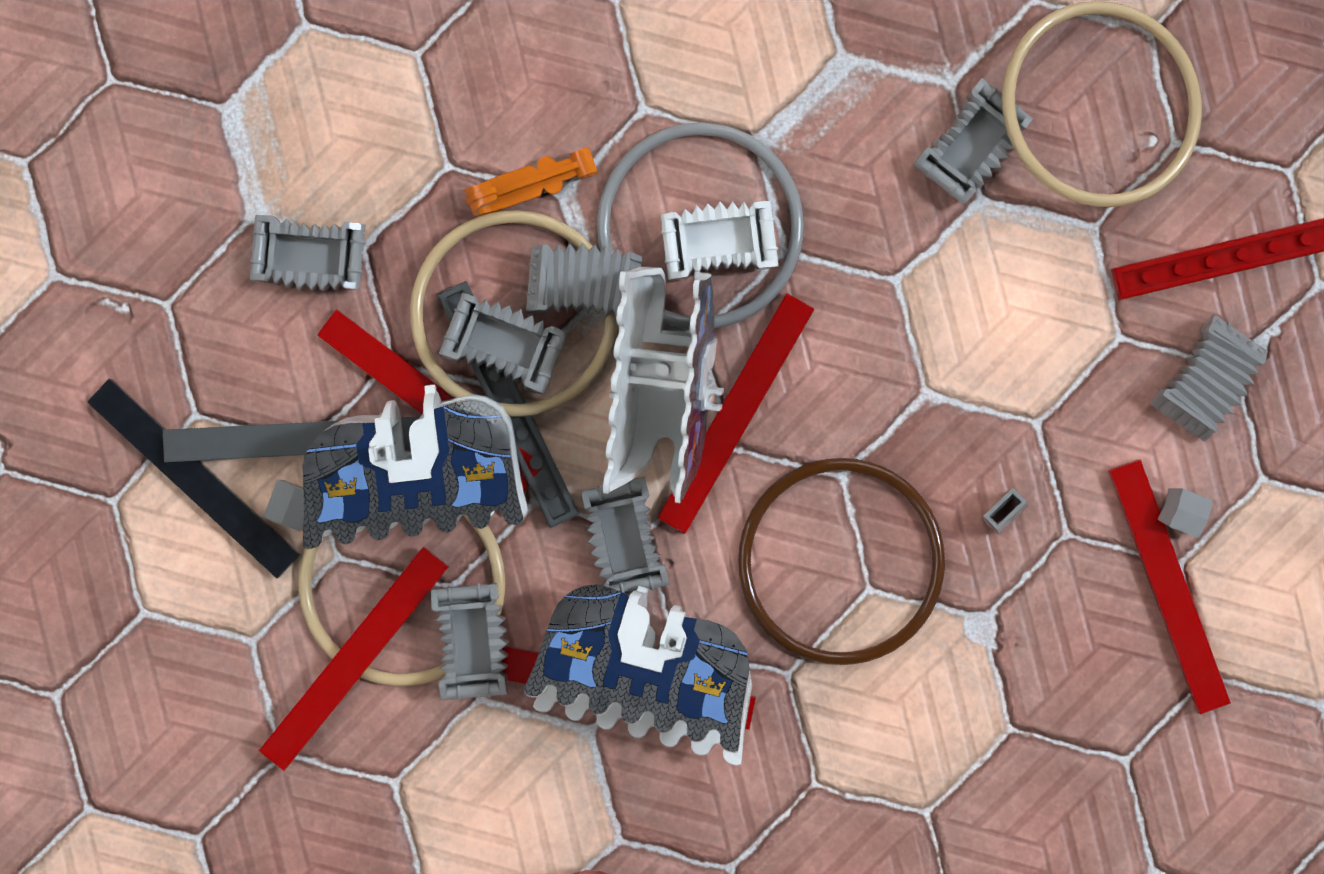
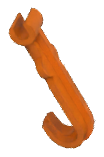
(528, 182)

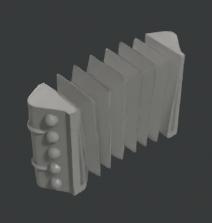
(972, 145)
(307, 255)
(576, 279)
(503, 341)
(1211, 379)
(622, 537)
(472, 640)

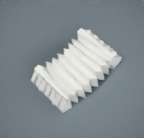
(719, 238)

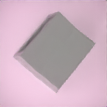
(286, 505)
(1185, 511)
(998, 528)

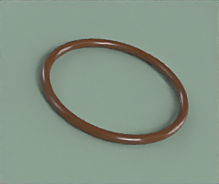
(913, 625)

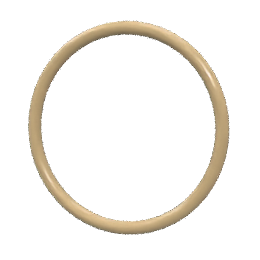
(1180, 57)
(423, 278)
(374, 675)

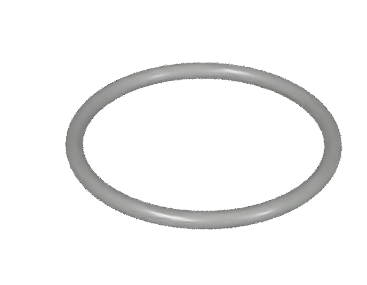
(762, 152)

